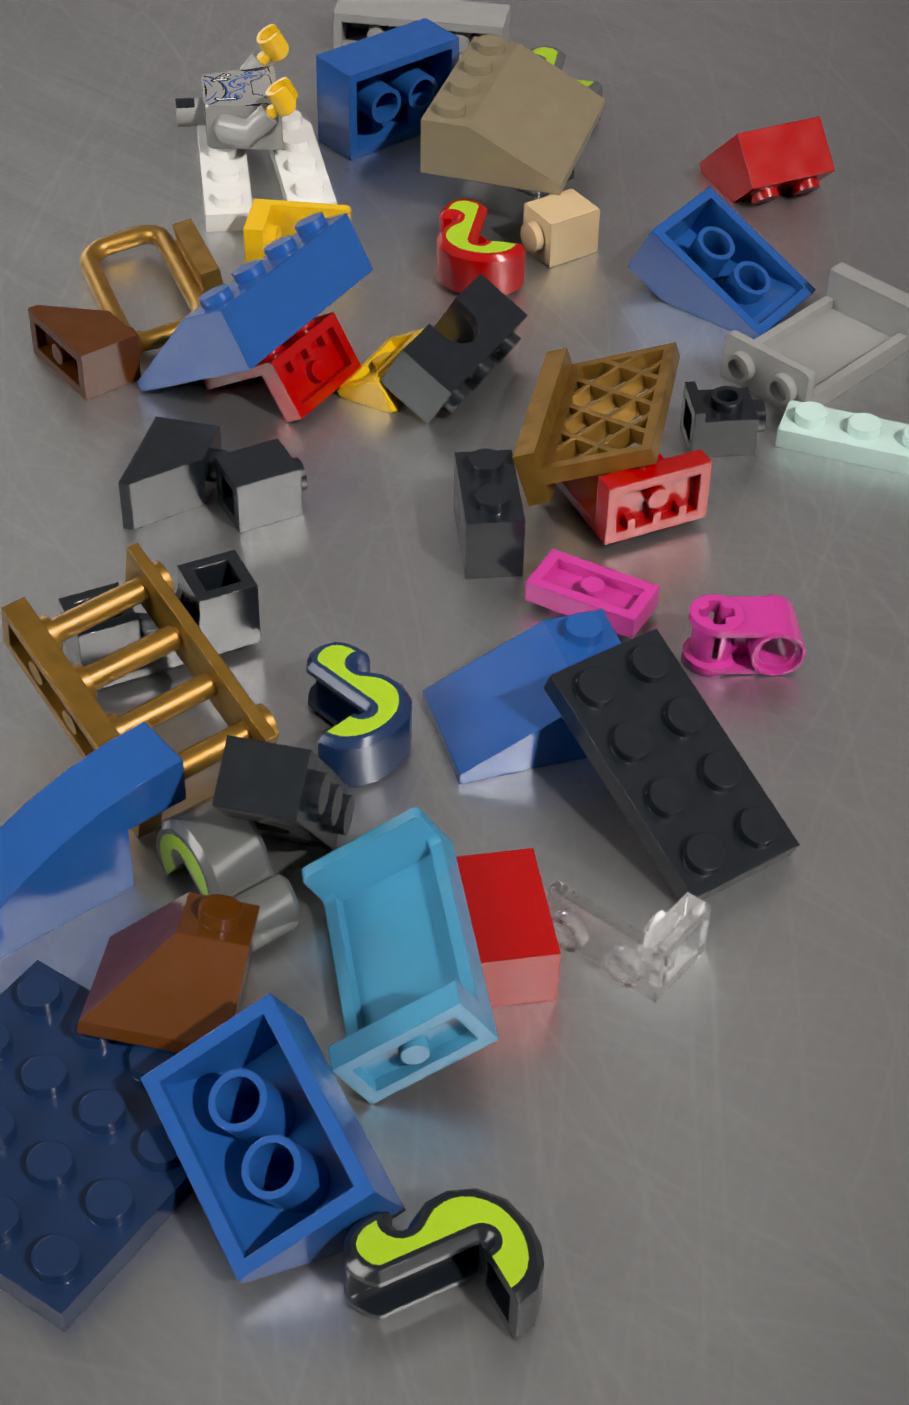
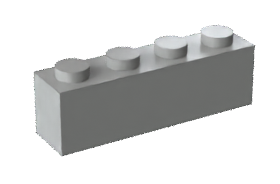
(465, 19)

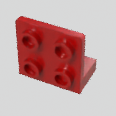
(303, 367)
(643, 497)

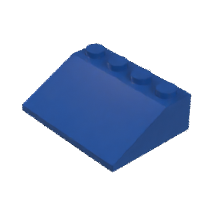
(263, 303)

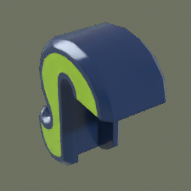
(368, 714)

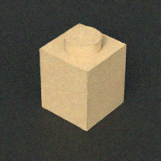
(560, 227)

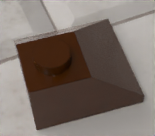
(173, 973)

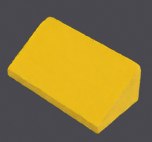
(364, 384)

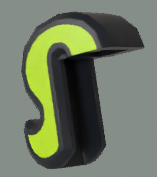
(445, 1245)

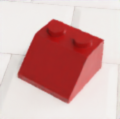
(771, 161)

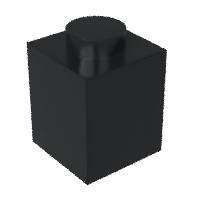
(260, 485)

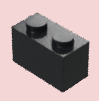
(488, 514)

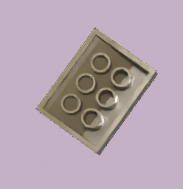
(508, 119)

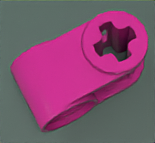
(745, 633)

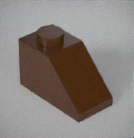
(86, 348)

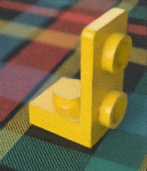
(276, 219)

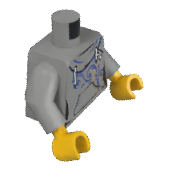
(244, 104)

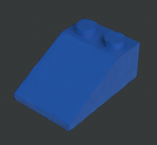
(719, 268)
(495, 708)

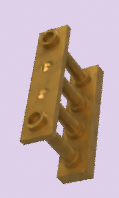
(72, 689)

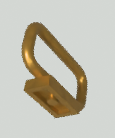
(185, 257)

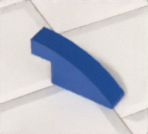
(72, 837)

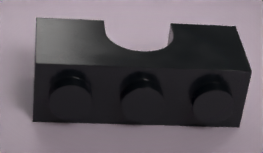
(457, 350)
(213, 591)
(283, 792)

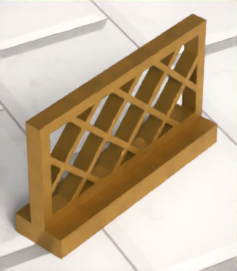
(558, 412)

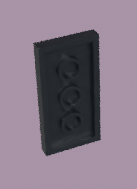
(670, 766)

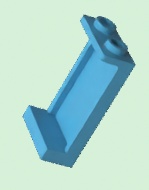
(401, 956)

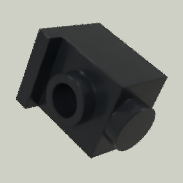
(721, 420)

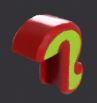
(466, 254)

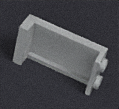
(825, 345)

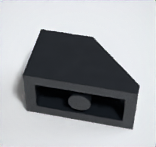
(169, 472)

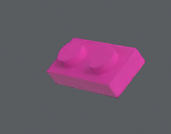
(579, 586)

